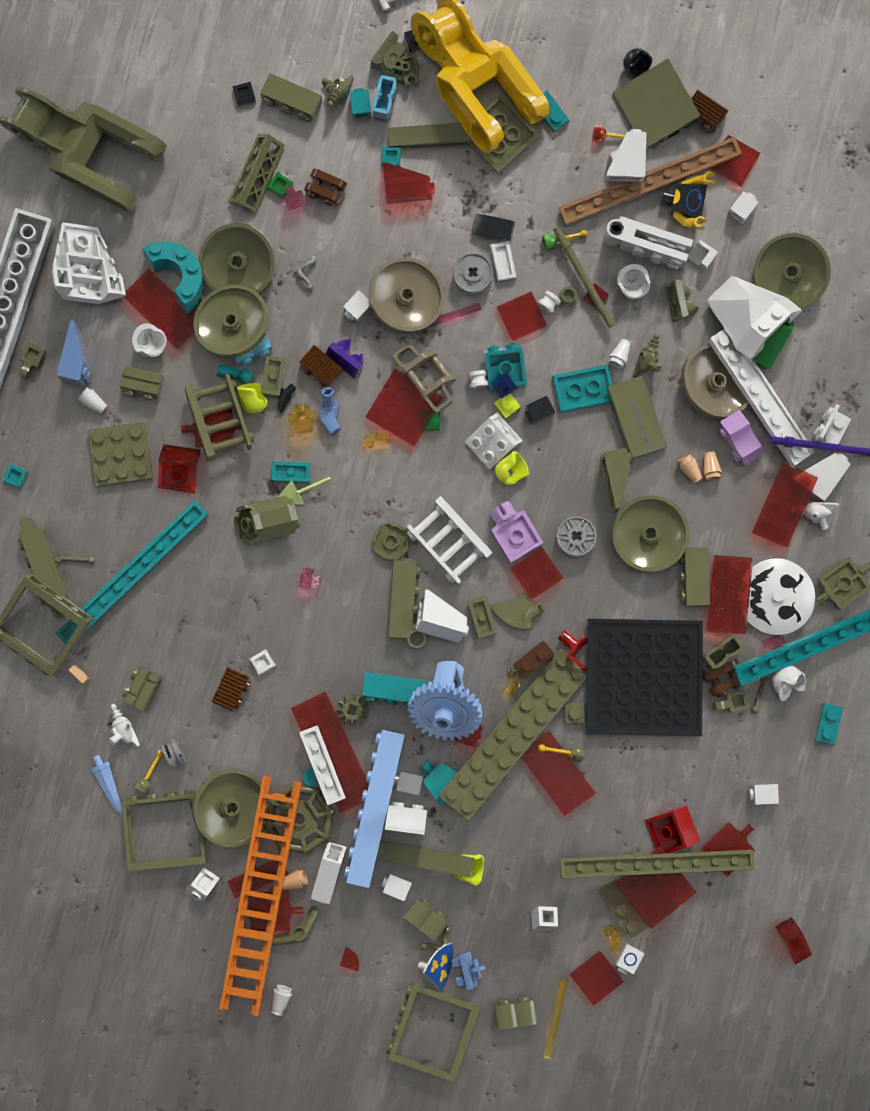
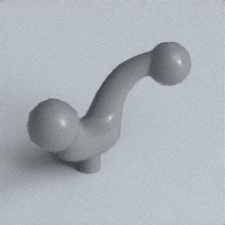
(299, 271)

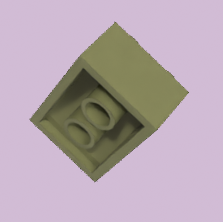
(616, 470)

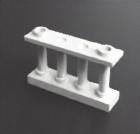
(454, 523)

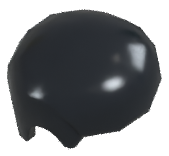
(637, 62)

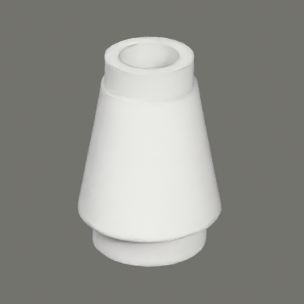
(619, 356)
(92, 400)
(281, 997)

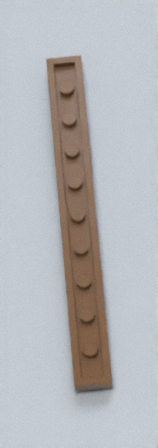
(653, 180)

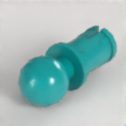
(244, 375)

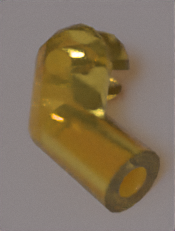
(376, 436)
(514, 681)
(615, 936)

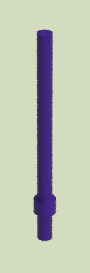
(790, 442)

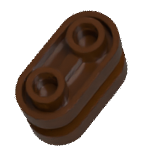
(330, 196)
(721, 688)

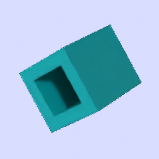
(360, 103)

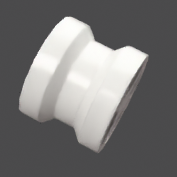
(549, 302)
(478, 379)

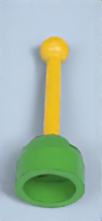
(550, 240)

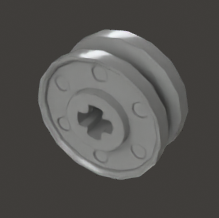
(472, 262)
(576, 525)

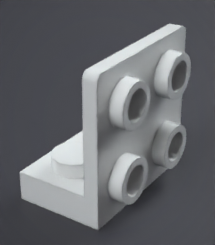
(832, 427)
(493, 440)

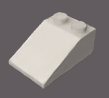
(405, 818)

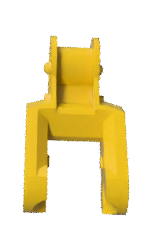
(468, 64)

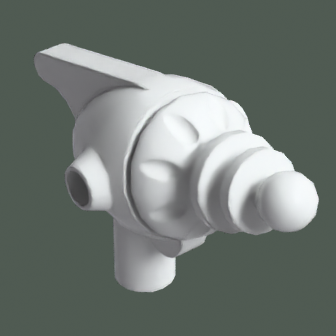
(818, 512)
(122, 729)

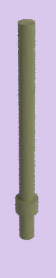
(565, 245)

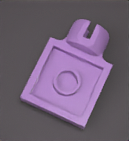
(514, 531)

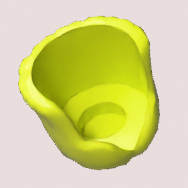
(251, 398)
(514, 462)
(477, 871)

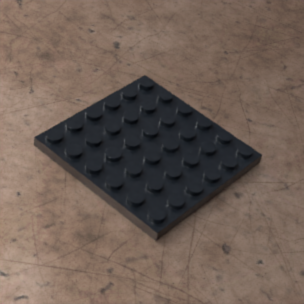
(644, 677)

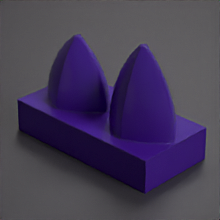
(339, 353)

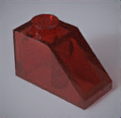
(793, 940)

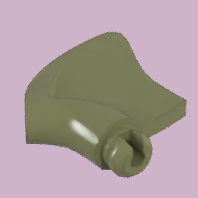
(518, 612)

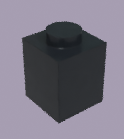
(539, 410)

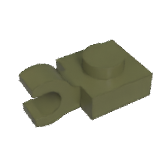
(31, 357)
(734, 701)

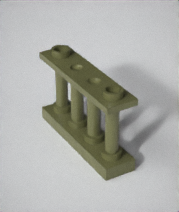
(205, 431)

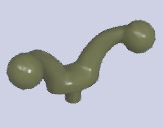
(424, 946)

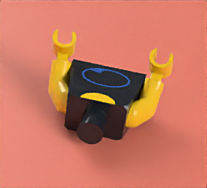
(689, 200)

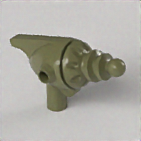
(336, 89)
(648, 357)

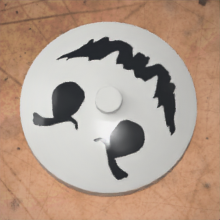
(779, 597)

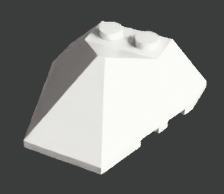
(83, 267)
(750, 313)

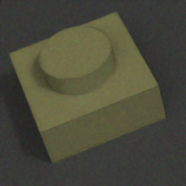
(574, 713)

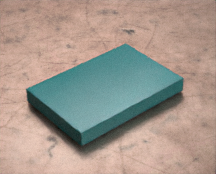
(582, 388)

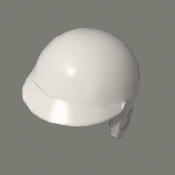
(634, 281)
(148, 340)
(787, 679)

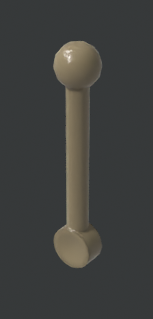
(59, 558)
(755, 709)

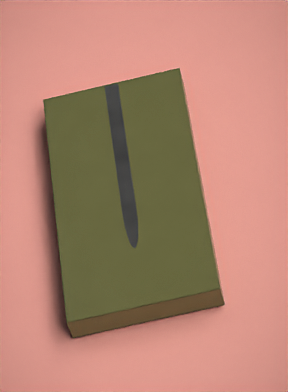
(636, 417)

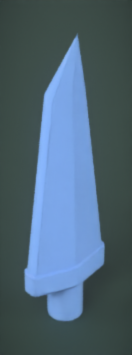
(104, 776)

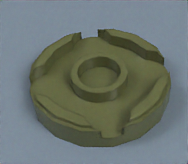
(391, 541)

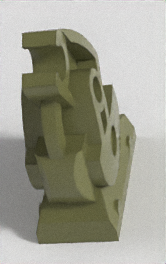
(395, 60)

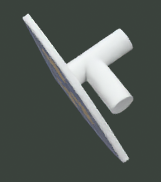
(439, 966)

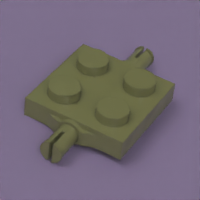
(844, 583)

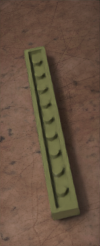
(656, 864)

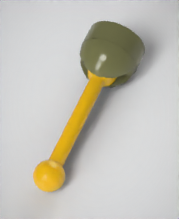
(575, 753)
(143, 784)

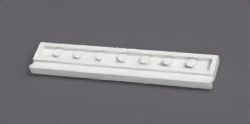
(760, 396)

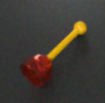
(600, 133)

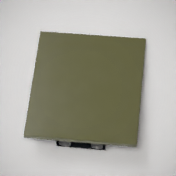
(657, 103)

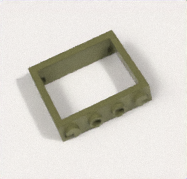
(58, 602)
(156, 864)
(399, 1029)

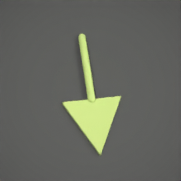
(291, 491)

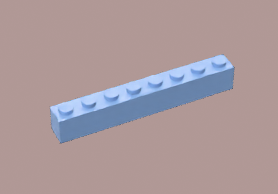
(375, 808)

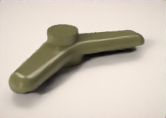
(299, 933)

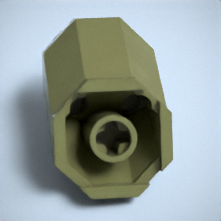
(266, 520)

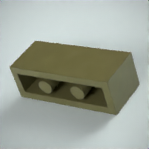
(290, 97)
(695, 577)

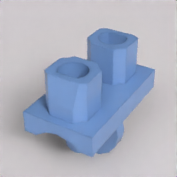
(470, 968)

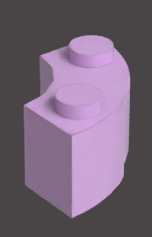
(741, 438)

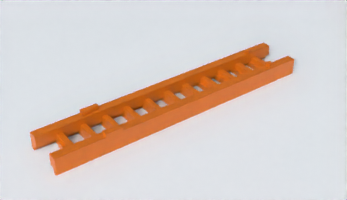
(246, 892)

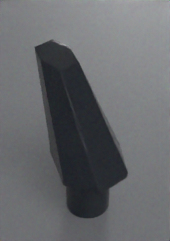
(285, 397)

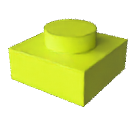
(507, 405)

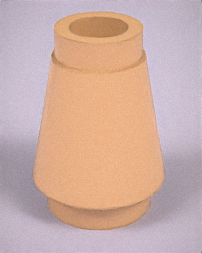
(711, 467)
(690, 468)
(295, 880)

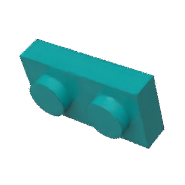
(556, 117)
(290, 471)
(828, 723)

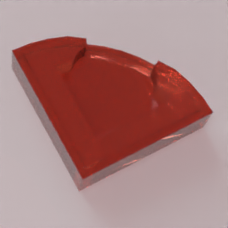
(350, 960)

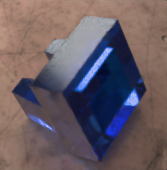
(503, 385)

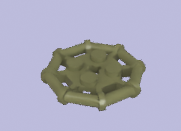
(310, 819)

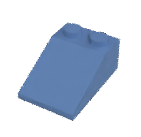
(73, 362)

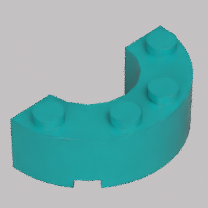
(179, 259)

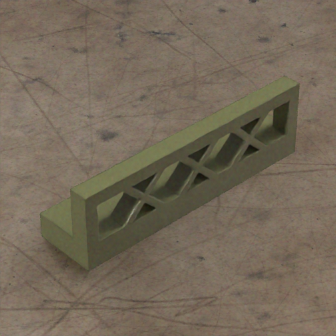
(253, 165)

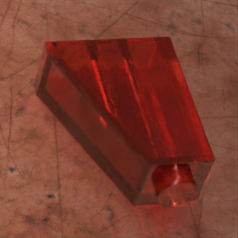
(406, 185)

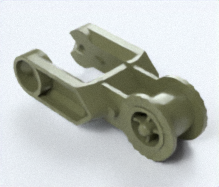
(74, 136)

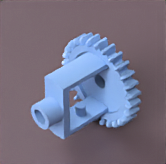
(445, 704)

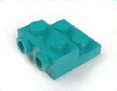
(505, 359)

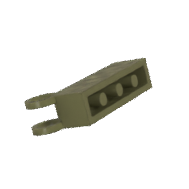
(402, 602)

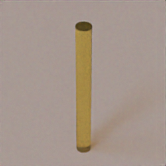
(555, 1018)

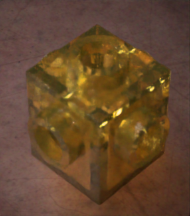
(305, 424)

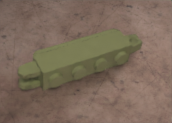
(41, 559)

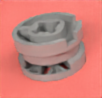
(173, 749)

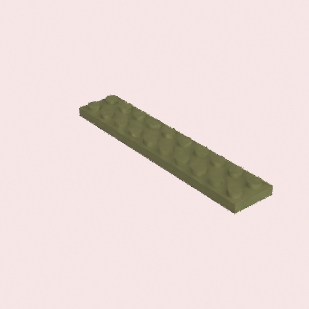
(513, 735)

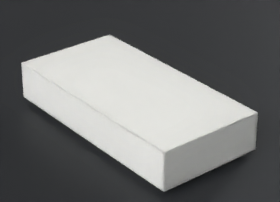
(503, 261)

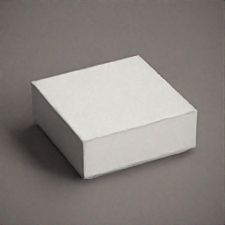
(262, 662)

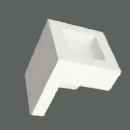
(702, 255)

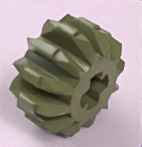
(346, 708)

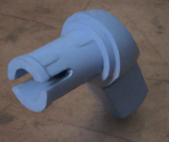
(329, 411)

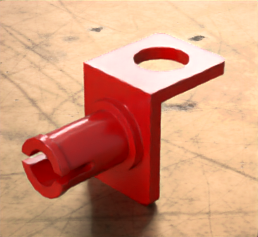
(574, 646)

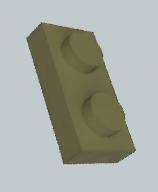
(272, 376)
(482, 617)

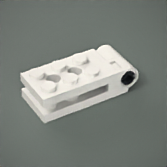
(648, 242)

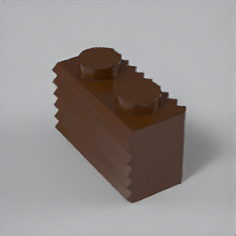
(709, 110)
(321, 367)
(534, 659)
(231, 689)

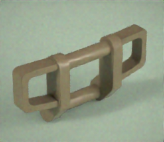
(442, 383)

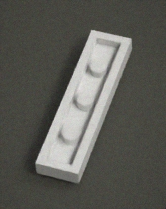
(322, 765)

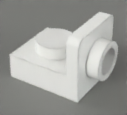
(203, 885)

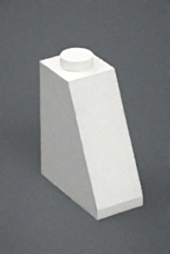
(630, 158)
(829, 473)
(440, 619)
(328, 873)

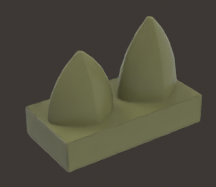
(679, 306)

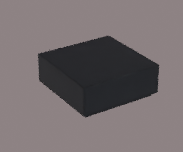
(244, 93)

